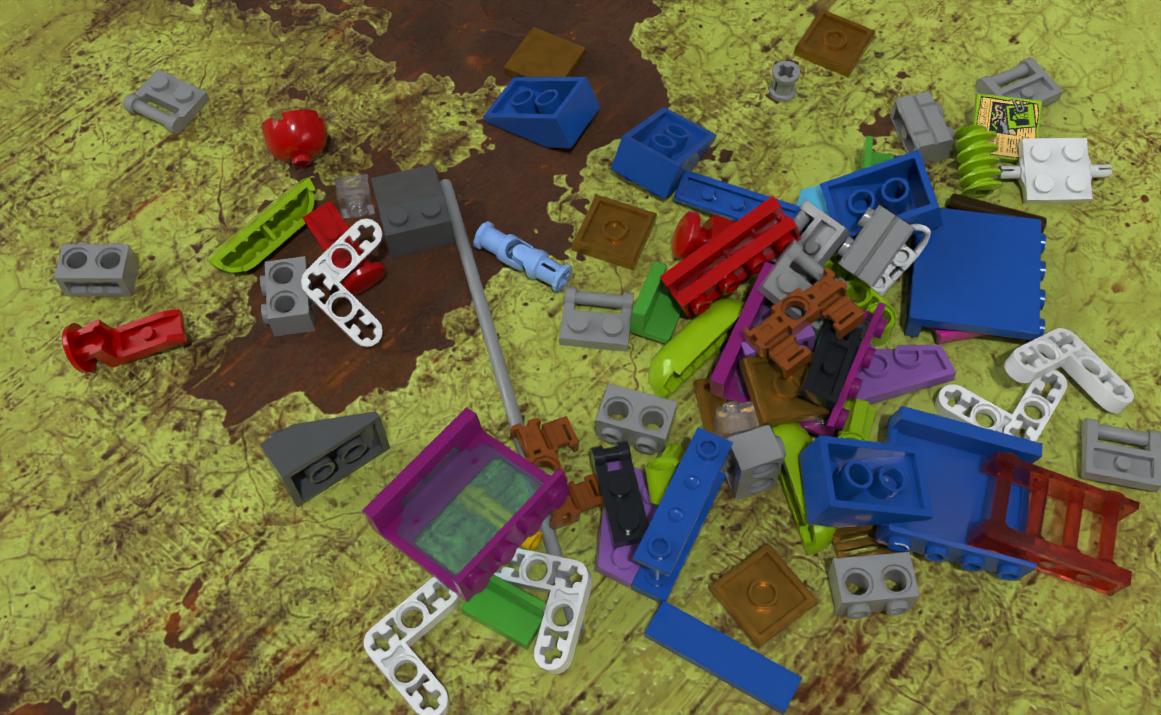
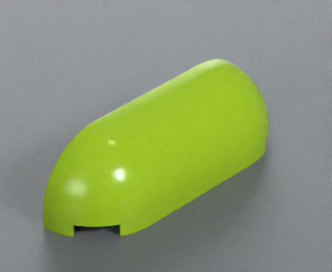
(265, 230)
(693, 346)
(796, 439)

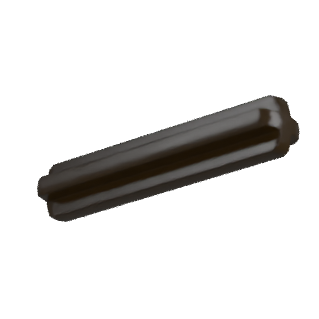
(965, 203)

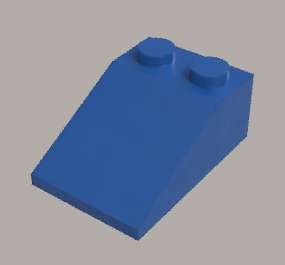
(545, 109)
(661, 151)
(895, 184)
(863, 483)

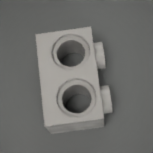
(97, 270)
(286, 297)
(639, 411)
(753, 462)
(869, 575)

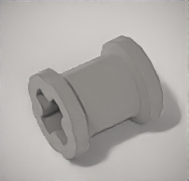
(784, 75)

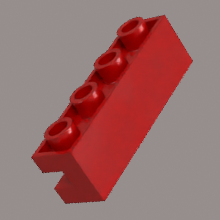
(730, 257)

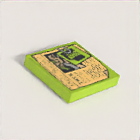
(1010, 119)

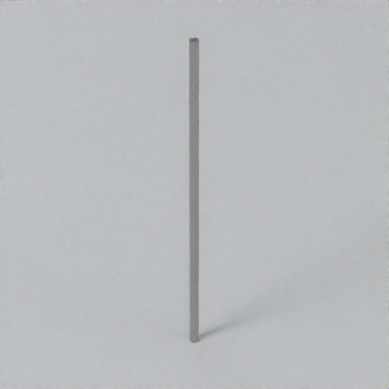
(495, 354)

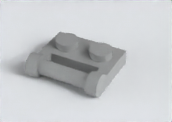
(1035, 86)
(170, 94)
(819, 239)
(784, 280)
(596, 328)
(1119, 463)

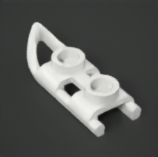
(903, 259)

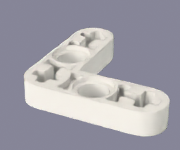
(334, 275)
(1074, 358)
(1004, 421)
(559, 596)
(400, 650)

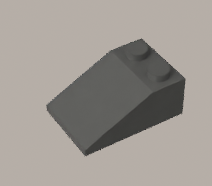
(413, 211)
(323, 452)

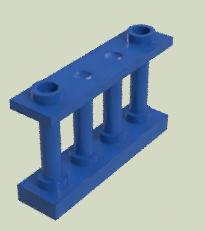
(680, 516)

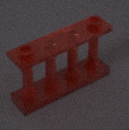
(1060, 561)

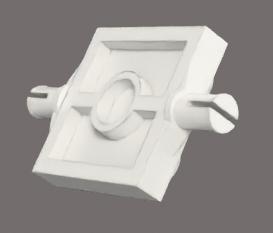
(1055, 171)

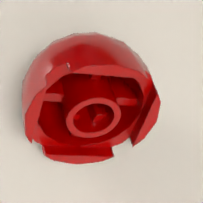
(296, 137)

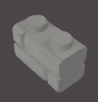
(922, 126)
(875, 245)

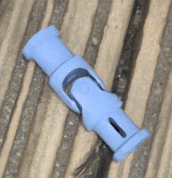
(523, 255)

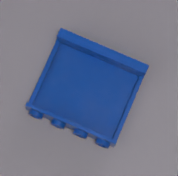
(979, 276)
(958, 491)

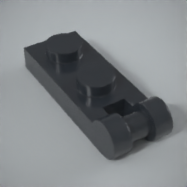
(829, 365)
(620, 494)

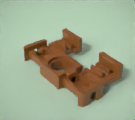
(779, 330)
(546, 441)

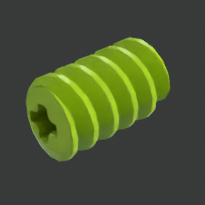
(976, 161)

